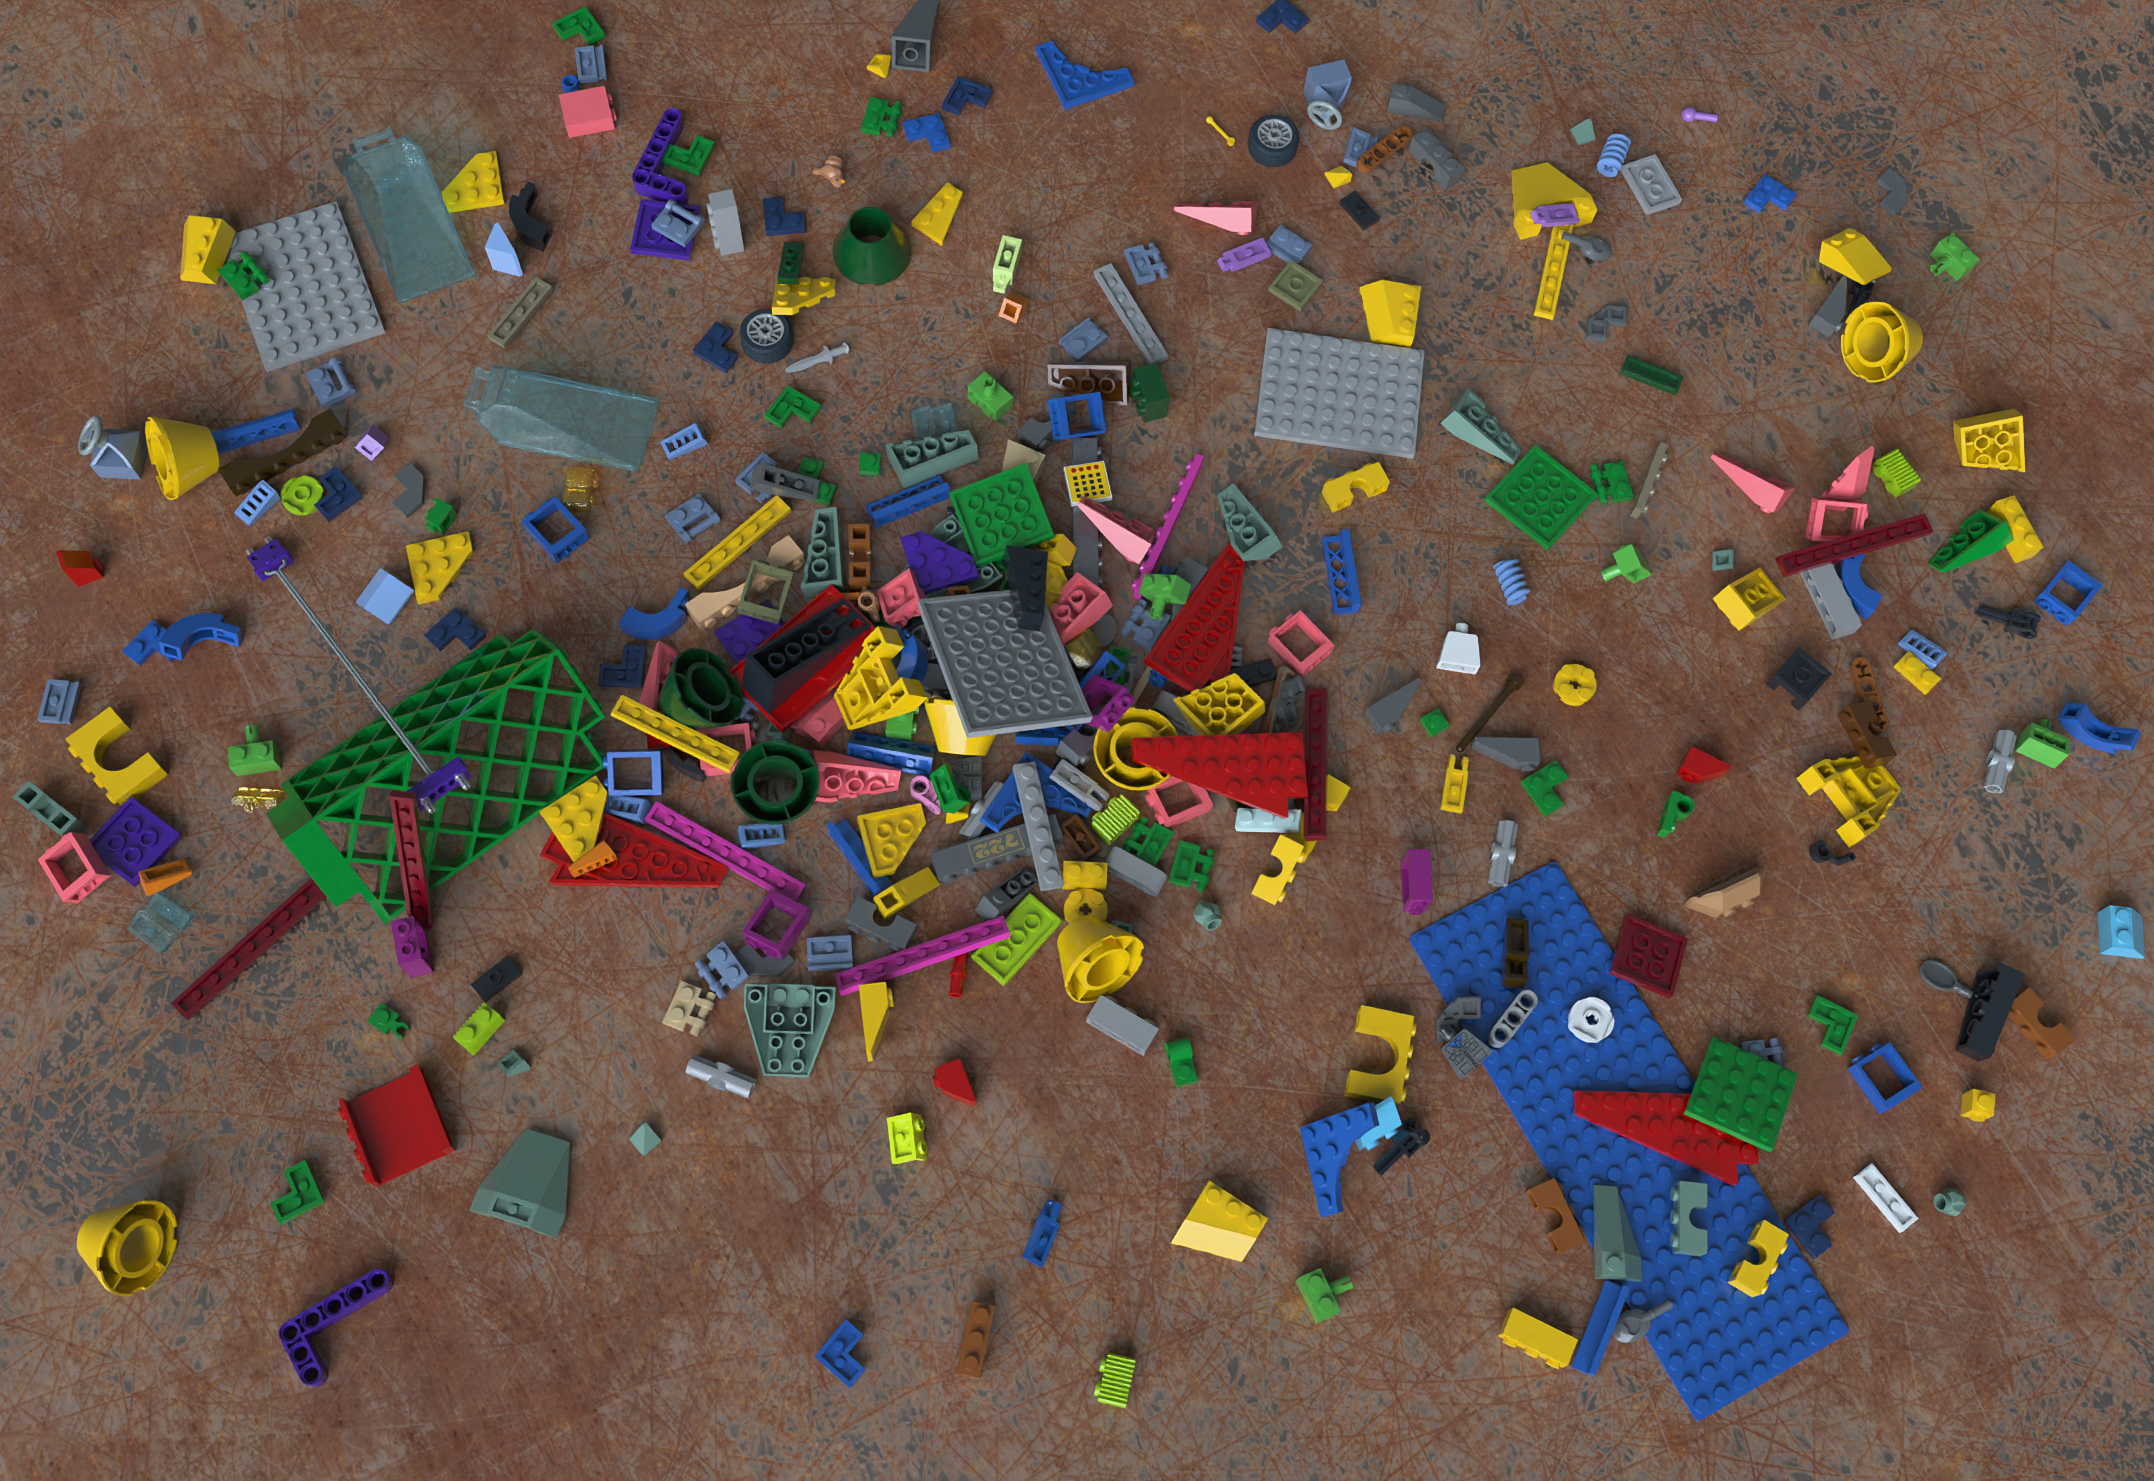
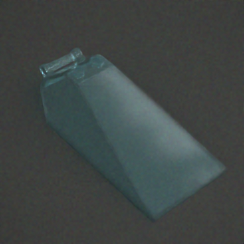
(406, 216)
(563, 416)

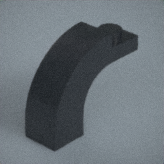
(527, 229)

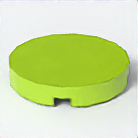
(301, 494)

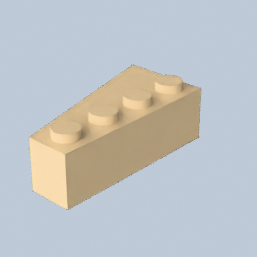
(1018, 454)

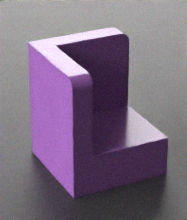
(372, 442)

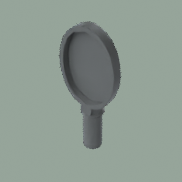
(1590, 245)
(1105, 629)
(1942, 978)
(1636, 1322)

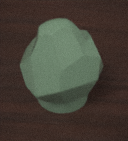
(1207, 915)
(1950, 1201)

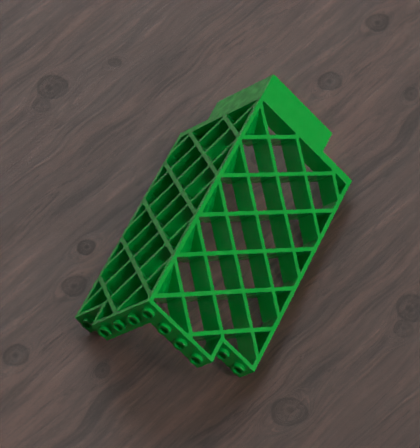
(431, 719)

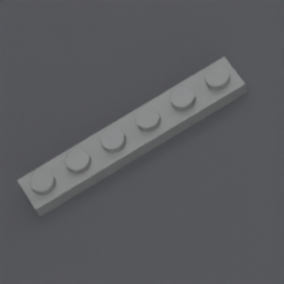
(1130, 314)
(1037, 826)

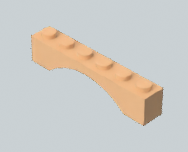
(710, 607)

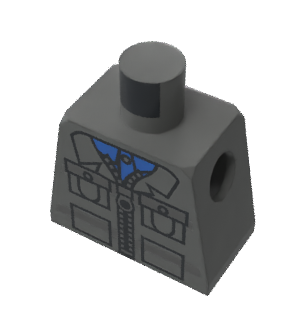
(969, 774)
(1462, 1050)

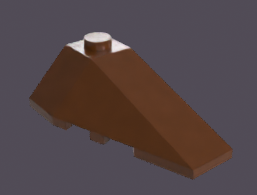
(1086, 377)

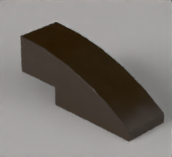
(1515, 953)

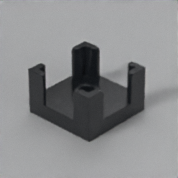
(1800, 677)

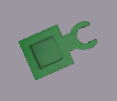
(387, 1020)

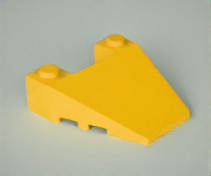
(1544, 186)
(873, 686)
(1856, 792)

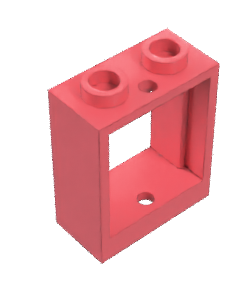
(1817, 514)
(1311, 630)
(730, 730)
(1161, 816)
(86, 883)

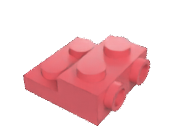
(900, 598)

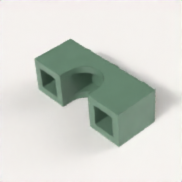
(48, 810)
(1685, 1237)

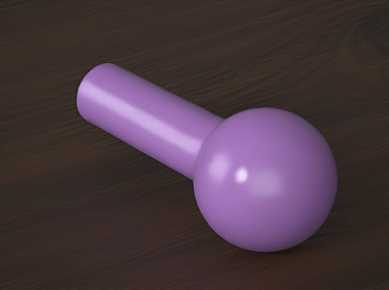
(1690, 114)

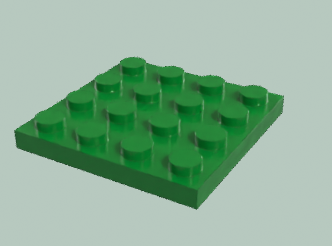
(1541, 497)
(1001, 513)
(1741, 1094)

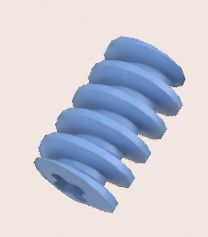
(1613, 155)
(1511, 582)

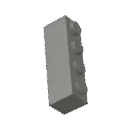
(725, 222)
(1831, 601)

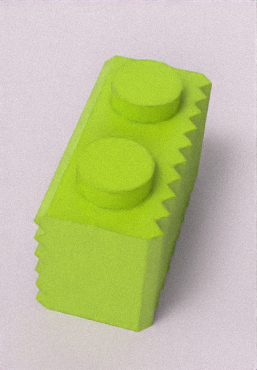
(1895, 473)
(1115, 819)
(478, 1028)
(1115, 1380)

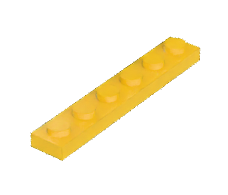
(1552, 273)
(737, 542)
(675, 733)

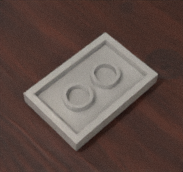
(1651, 184)

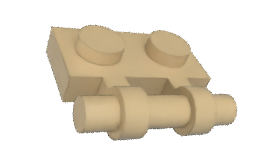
(683, 1005)

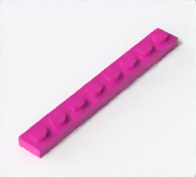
(1170, 518)
(724, 852)
(922, 955)

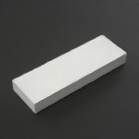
(1885, 1198)

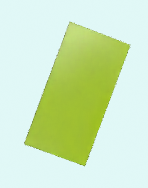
(1029, 928)

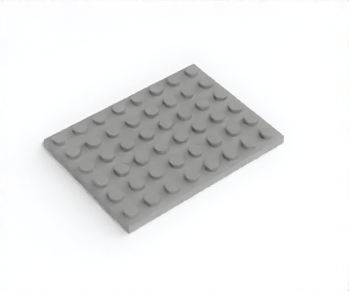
(314, 289)
(1340, 393)
(1001, 673)

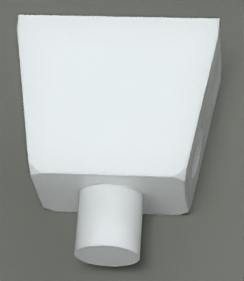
(1460, 651)

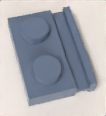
(590, 64)
(1358, 144)
(1288, 245)
(1083, 340)
(59, 702)
(829, 953)

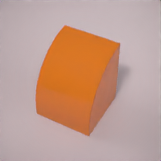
(1013, 307)

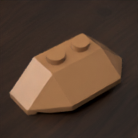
(1730, 895)

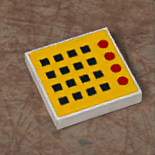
(1087, 481)

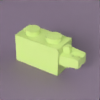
(1006, 263)

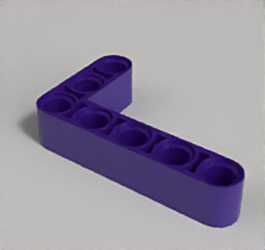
(647, 172)
(327, 1319)

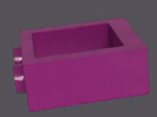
(1121, 699)
(1416, 881)
(798, 911)
(409, 940)

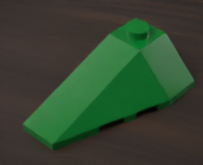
(1978, 537)

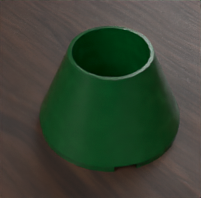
(875, 261)
(700, 691)
(768, 762)

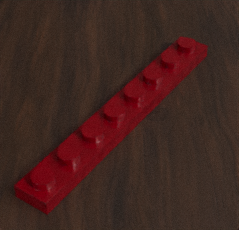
(1853, 545)
(1316, 764)
(411, 856)
(248, 949)

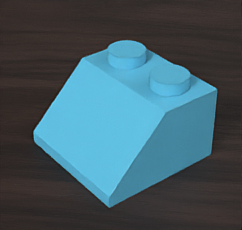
(2121, 932)
(1388, 1121)

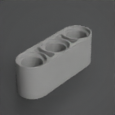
(1165, 706)
(1135, 871)
(1516, 1009)

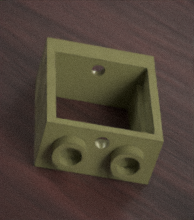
(758, 611)

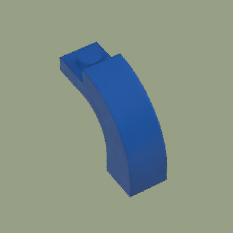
(1863, 598)
(656, 625)
(196, 628)
(914, 656)
(2089, 730)

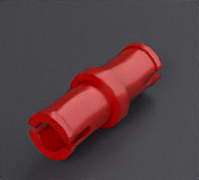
(958, 975)

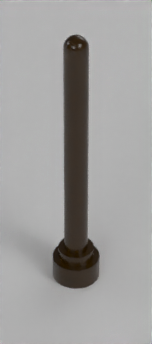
(1513, 683)

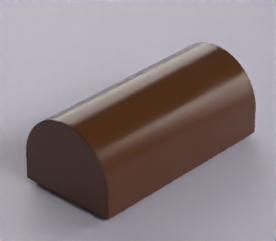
(1081, 838)

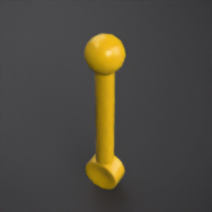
(1230, 141)

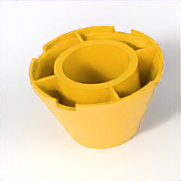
(1867, 345)
(182, 454)
(1131, 725)
(950, 732)
(1096, 958)
(128, 1245)

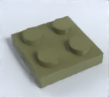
(1295, 285)

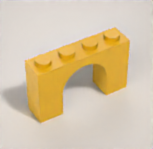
(91, 742)
(1397, 1031)

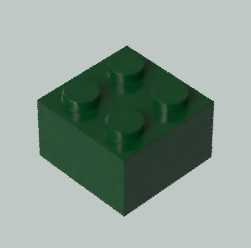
(1149, 393)

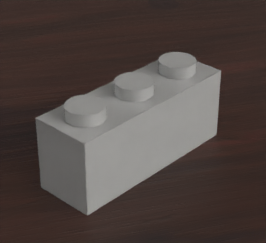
(1122, 1024)

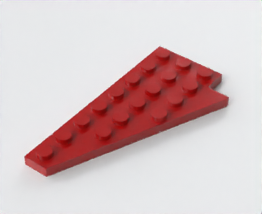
(1202, 634)
(1243, 767)
(640, 861)
(1661, 1125)

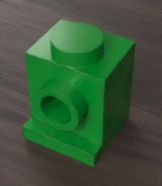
(440, 517)

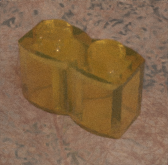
(579, 489)
(1084, 648)

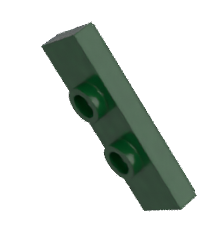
(790, 263)
(1651, 375)

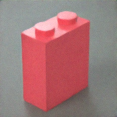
(587, 111)

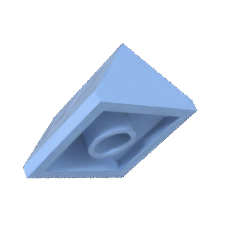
(501, 252)
(385, 596)

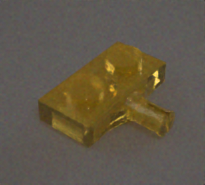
(252, 797)

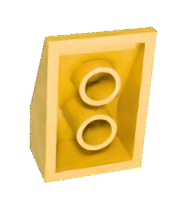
(1853, 256)
(1748, 598)
(875, 1009)

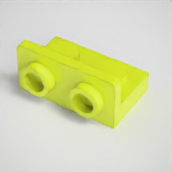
(907, 1138)

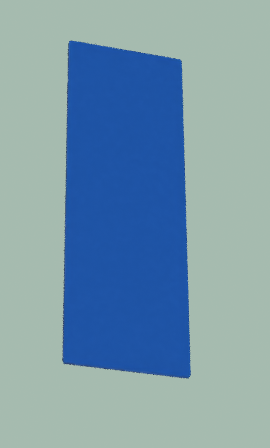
(1715, 1336)

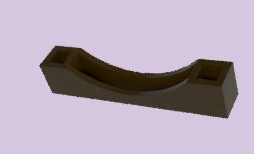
(320, 434)

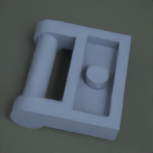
(675, 228)
(324, 386)
(688, 514)

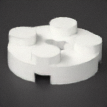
(1602, 1016)

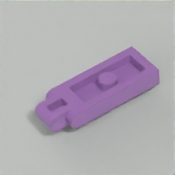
(1555, 215)
(1244, 255)

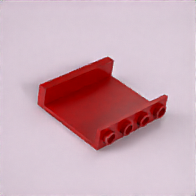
(396, 1127)

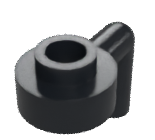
(1822, 851)

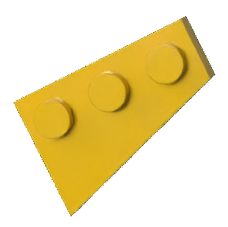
(938, 214)

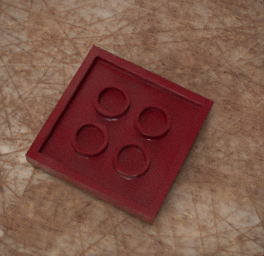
(1648, 956)

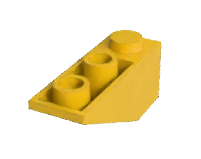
(905, 892)

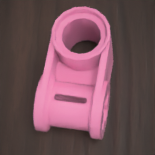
(928, 796)

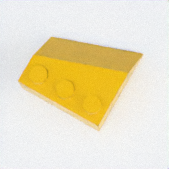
(204, 248)
(1391, 312)
(1991, 440)
(1222, 707)
(1220, 1225)

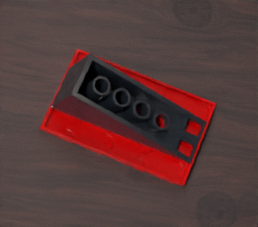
(803, 658)

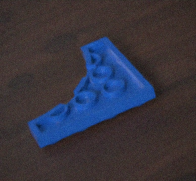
(1077, 83)
(1007, 801)
(1327, 1149)

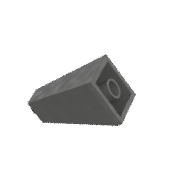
(915, 37)

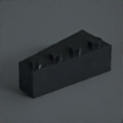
(1027, 582)
(1988, 1012)

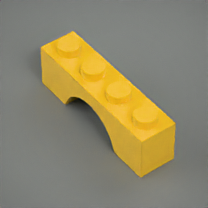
(1336, 794)

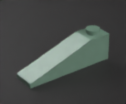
(1473, 424)
(1246, 528)
(1614, 1243)

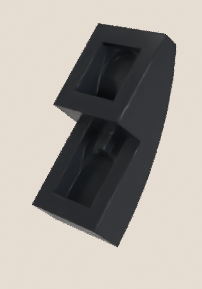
(687, 767)

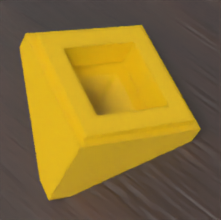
(880, 65)
(1338, 176)
(959, 815)

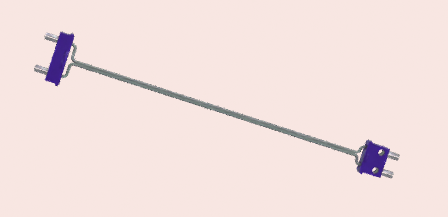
(270, 561)

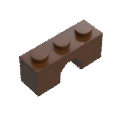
(1870, 749)

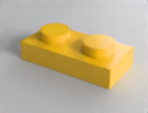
(1917, 672)

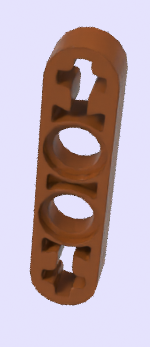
(1385, 150)
(1872, 695)

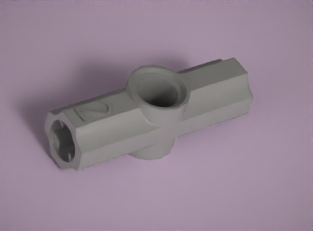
(2000, 761)
(973, 827)
(1502, 853)
(720, 1076)

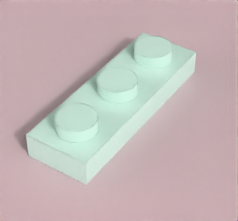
(1259, 821)

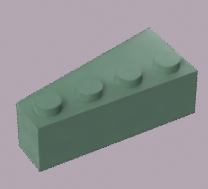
(931, 457)
(825, 554)

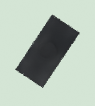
(1359, 210)
(496, 979)

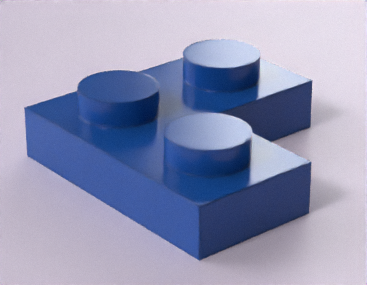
(930, 128)
(1769, 190)
(145, 644)
(836, 1356)

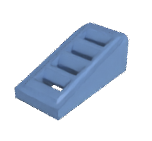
(687, 447)
(267, 502)
(1927, 645)
(639, 811)
(761, 842)

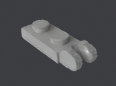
(1079, 784)

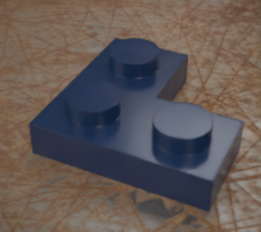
(1284, 13)
(963, 92)
(779, 222)
(712, 348)
(341, 494)
(454, 626)
(628, 674)
(1805, 1225)

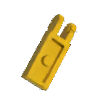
(1454, 786)

